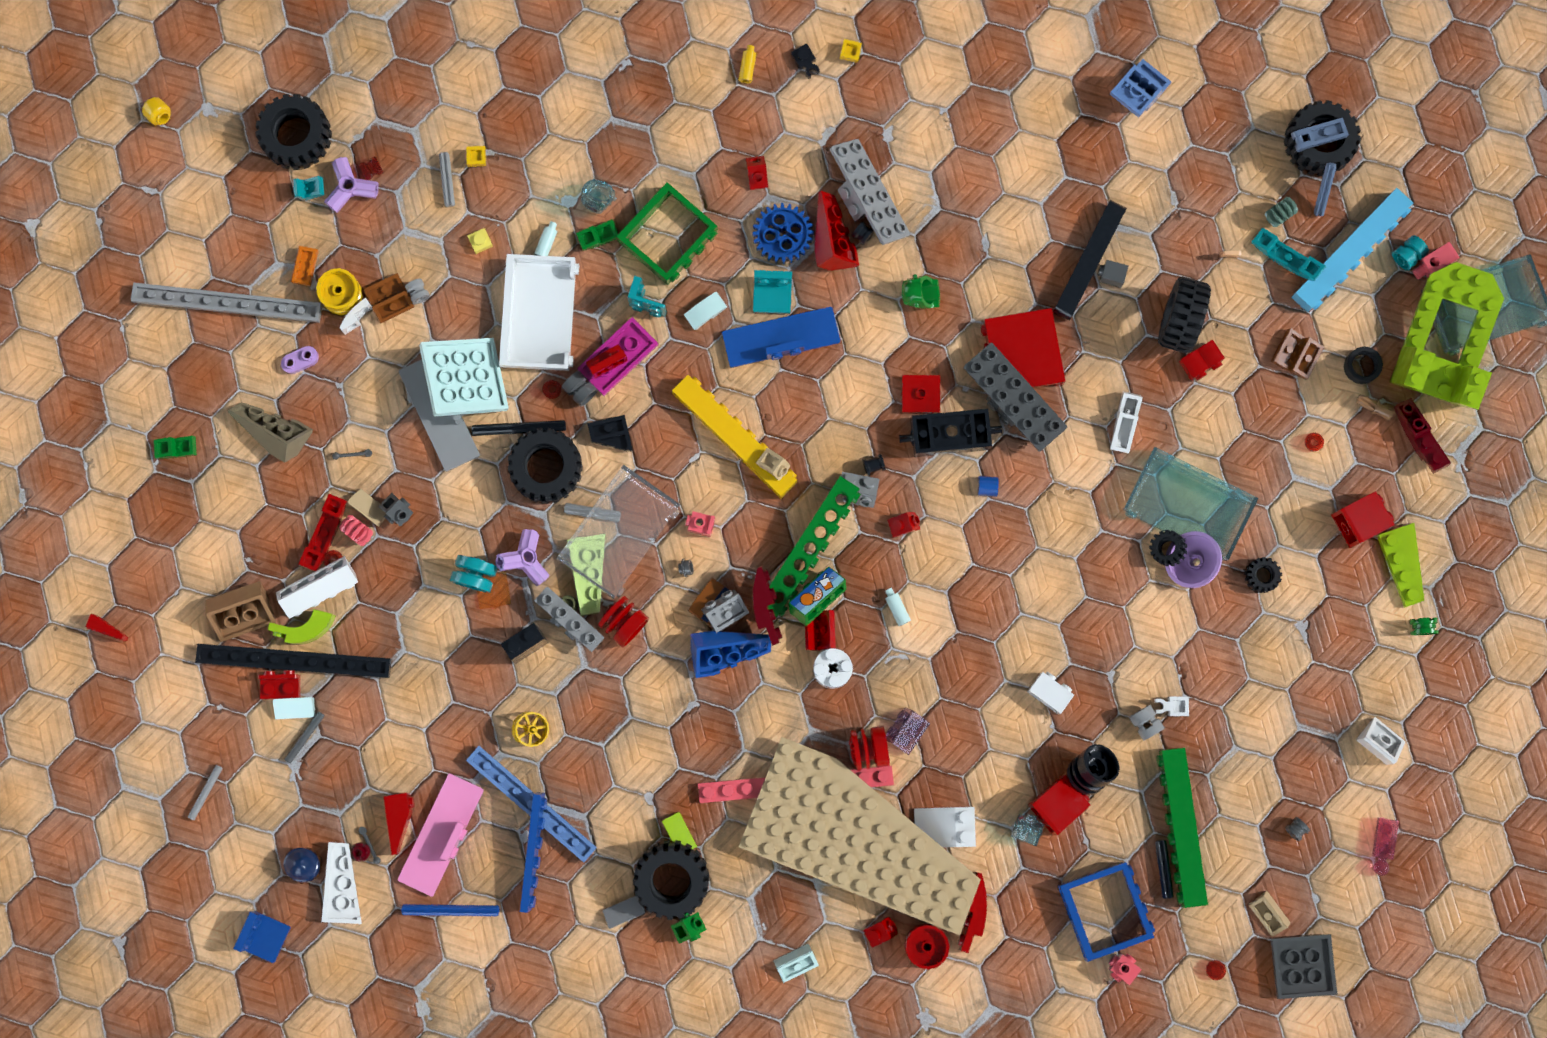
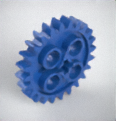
(774, 247)

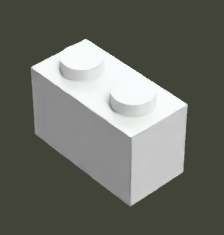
(1050, 692)

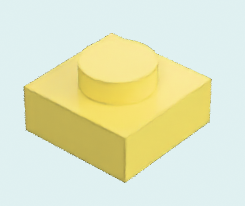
(480, 241)

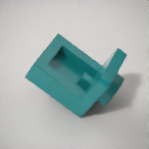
(308, 188)

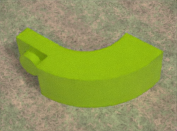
(312, 630)

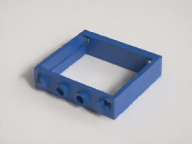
(1076, 921)

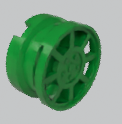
(1424, 626)

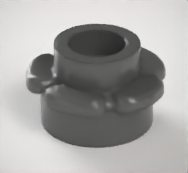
(686, 567)

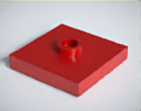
(921, 394)

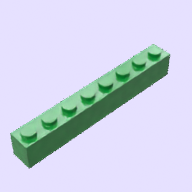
(1183, 828)

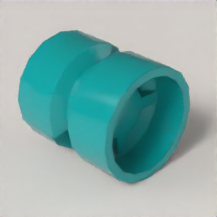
(1409, 254)

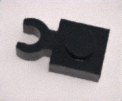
(804, 59)

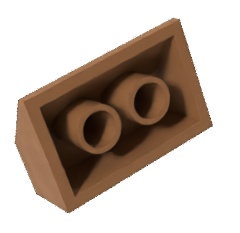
(239, 611)

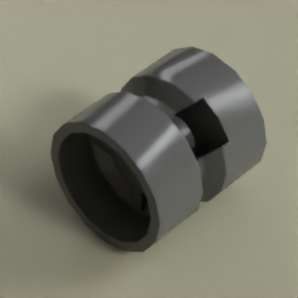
(579, 388)

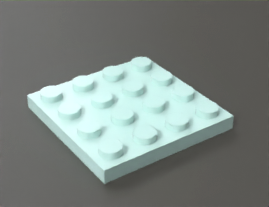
(463, 376)

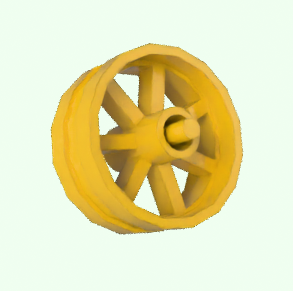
(530, 729)

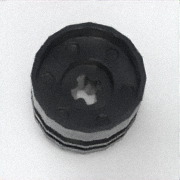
(1093, 769)

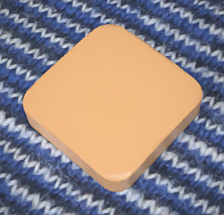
(1230, 254)

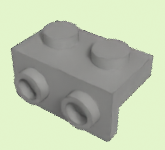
(868, 489)

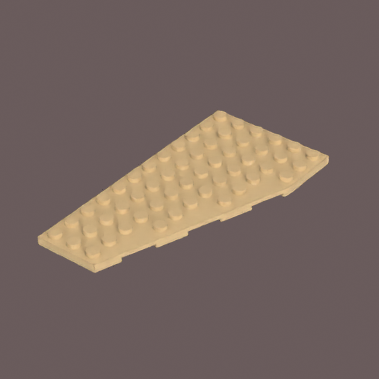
(845, 833)

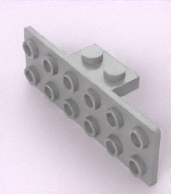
(866, 194)
(447, 433)

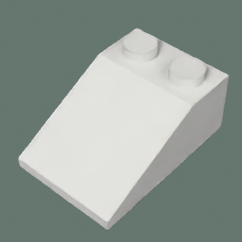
(948, 825)

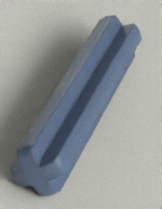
(1325, 188)

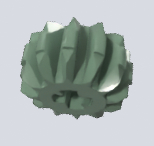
(1281, 212)

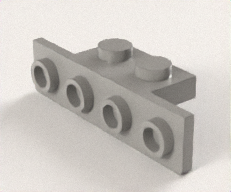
(564, 615)

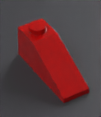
(398, 815)

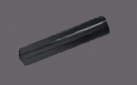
(1164, 869)

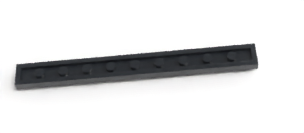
(293, 660)

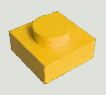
(850, 50)
(476, 156)

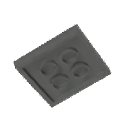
(1303, 966)

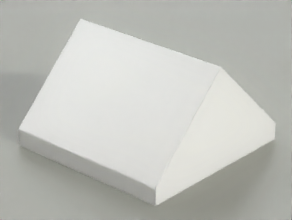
(1381, 741)

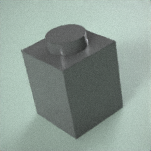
(1113, 273)

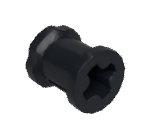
(874, 464)

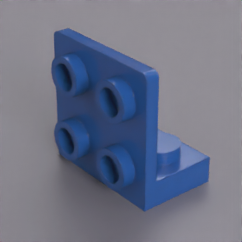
(262, 936)

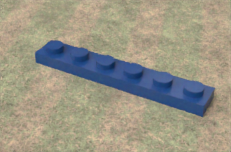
(534, 844)

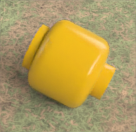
(156, 111)

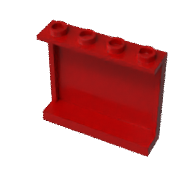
(1028, 344)

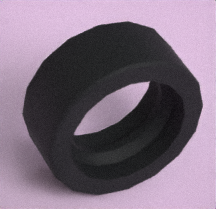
(1375, 357)

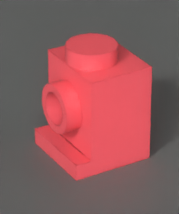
(707, 526)

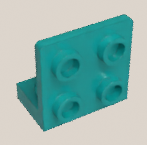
(772, 291)
(639, 303)

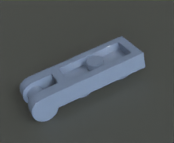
(1320, 134)

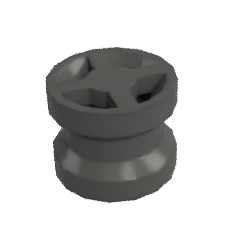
(1297, 829)

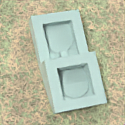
(705, 310)

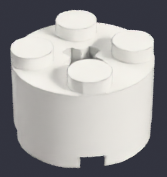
(831, 657)

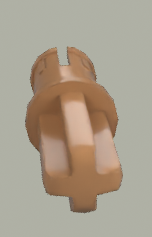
(1375, 407)

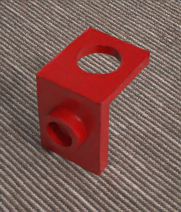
(757, 172)

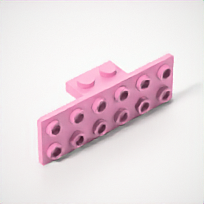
(441, 835)

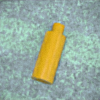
(747, 65)

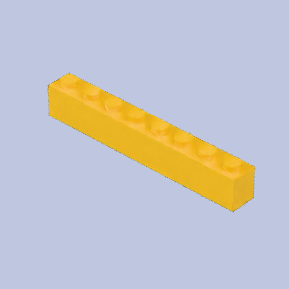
(730, 432)

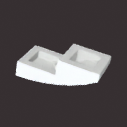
(350, 321)

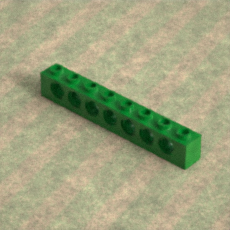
(841, 486)

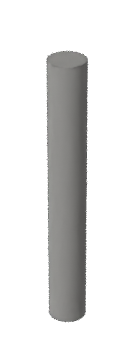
(205, 792)

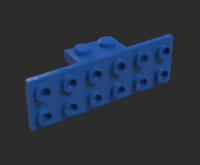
(781, 337)

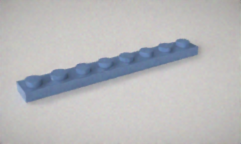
(523, 797)

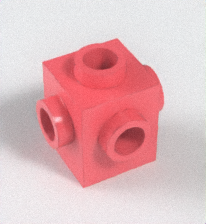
(1129, 973)

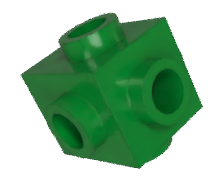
(692, 926)

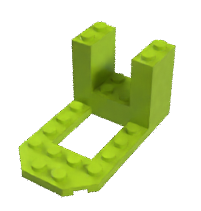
(1436, 377)

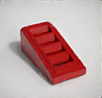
(100, 625)

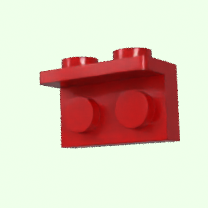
(606, 361)
(279, 685)

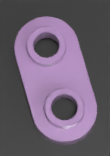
(299, 360)

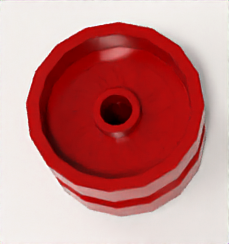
(926, 934)

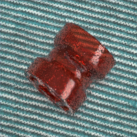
(375, 167)

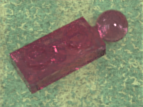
(1384, 844)

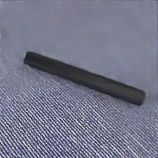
(515, 428)

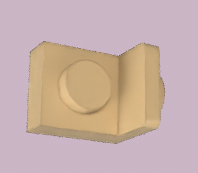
(773, 464)

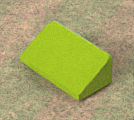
(678, 830)

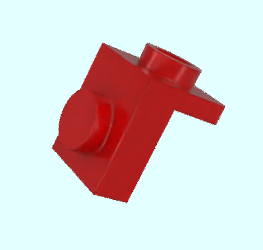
(904, 524)
(881, 932)

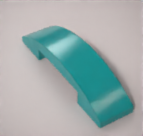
(1286, 256)

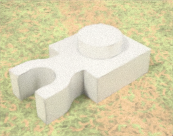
(1175, 706)

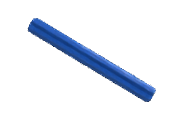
(450, 910)

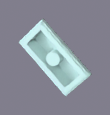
(294, 708)
(796, 963)

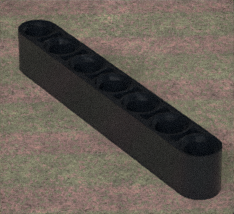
(1089, 260)

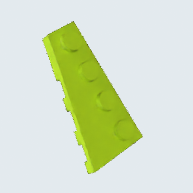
(1403, 561)

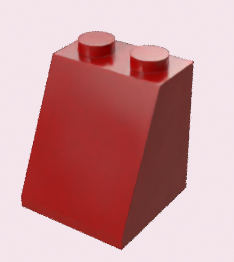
(1363, 519)
(1059, 805)

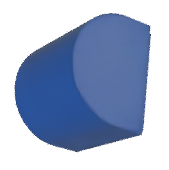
(988, 486)

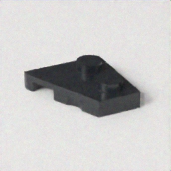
(611, 433)

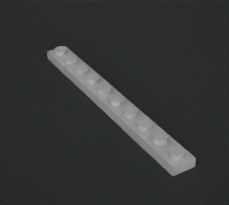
(226, 302)

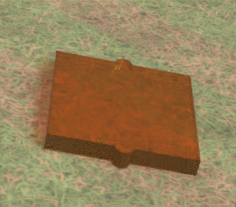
(499, 594)

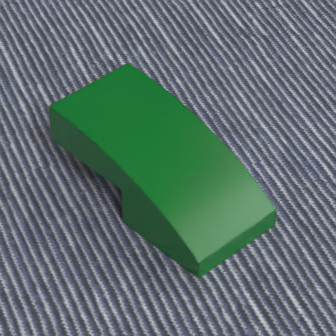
(597, 236)
(175, 447)

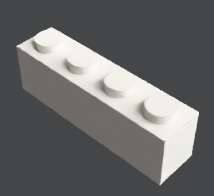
(316, 587)

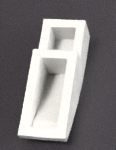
(1126, 422)

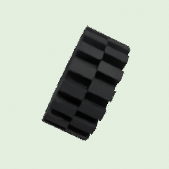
(1164, 537)
(1268, 564)

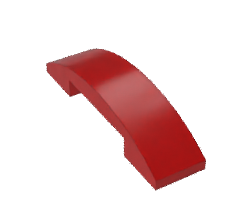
(324, 533)

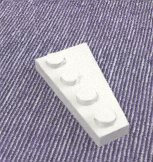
(340, 891)

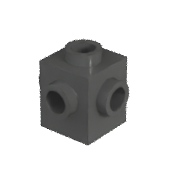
(396, 509)

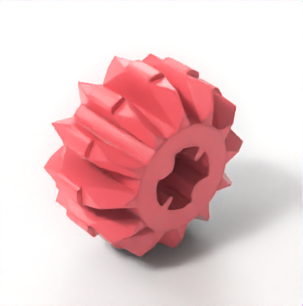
(356, 530)

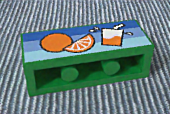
(817, 596)

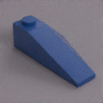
(723, 649)

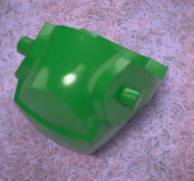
(921, 292)

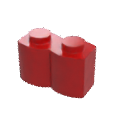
(1202, 360)

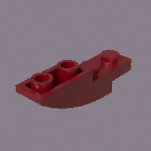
(1420, 437)
(762, 598)

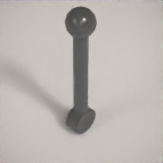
(368, 453)
(362, 830)

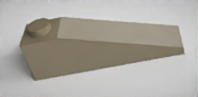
(278, 436)

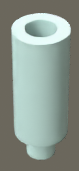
(546, 240)
(897, 607)

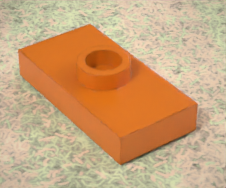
(304, 266)

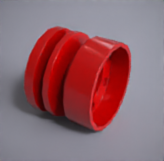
(623, 621)
(869, 748)

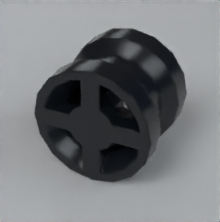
(863, 233)

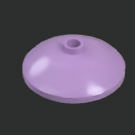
(1199, 547)

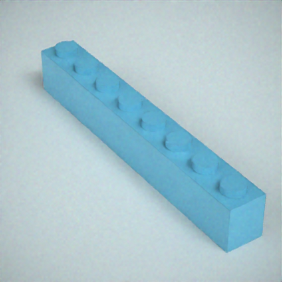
(1355, 247)

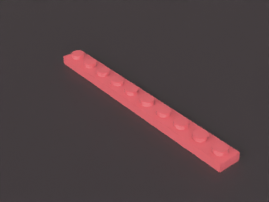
(751, 787)

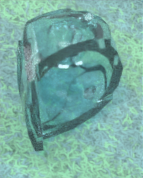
(597, 195)

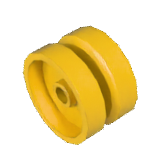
(330, 293)

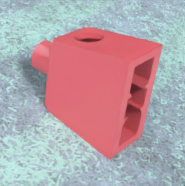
(1440, 258)

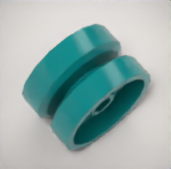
(474, 573)

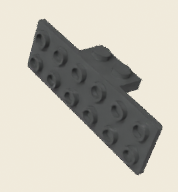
(1014, 397)

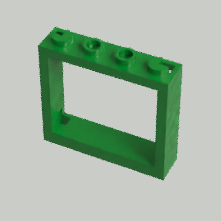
(645, 213)

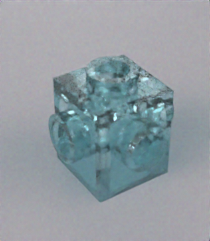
(1027, 829)

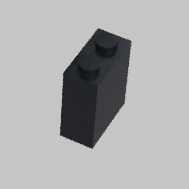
(524, 643)

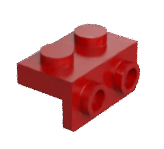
(821, 632)

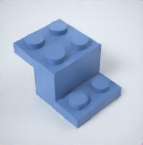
(1140, 88)

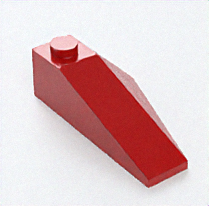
(832, 243)

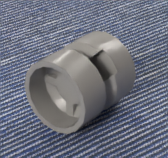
(1144, 716)

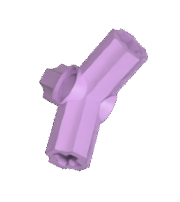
(360, 187)
(515, 559)

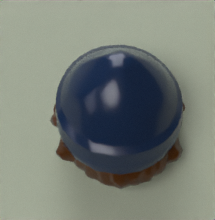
(302, 865)

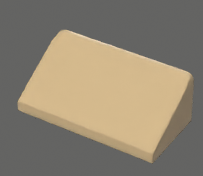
(367, 506)
(1269, 914)

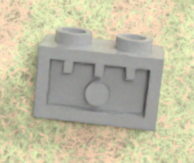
(725, 610)

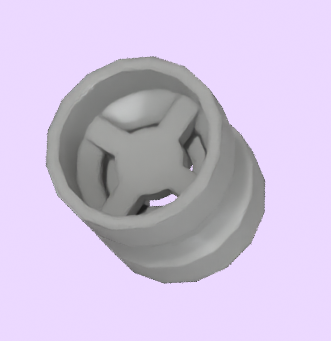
(417, 291)

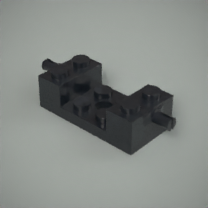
(930, 435)

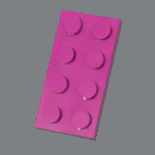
(636, 344)

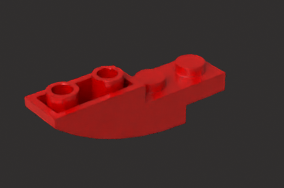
(976, 921)

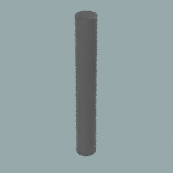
(304, 737)

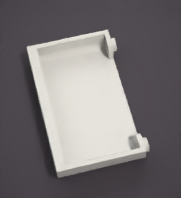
(538, 312)

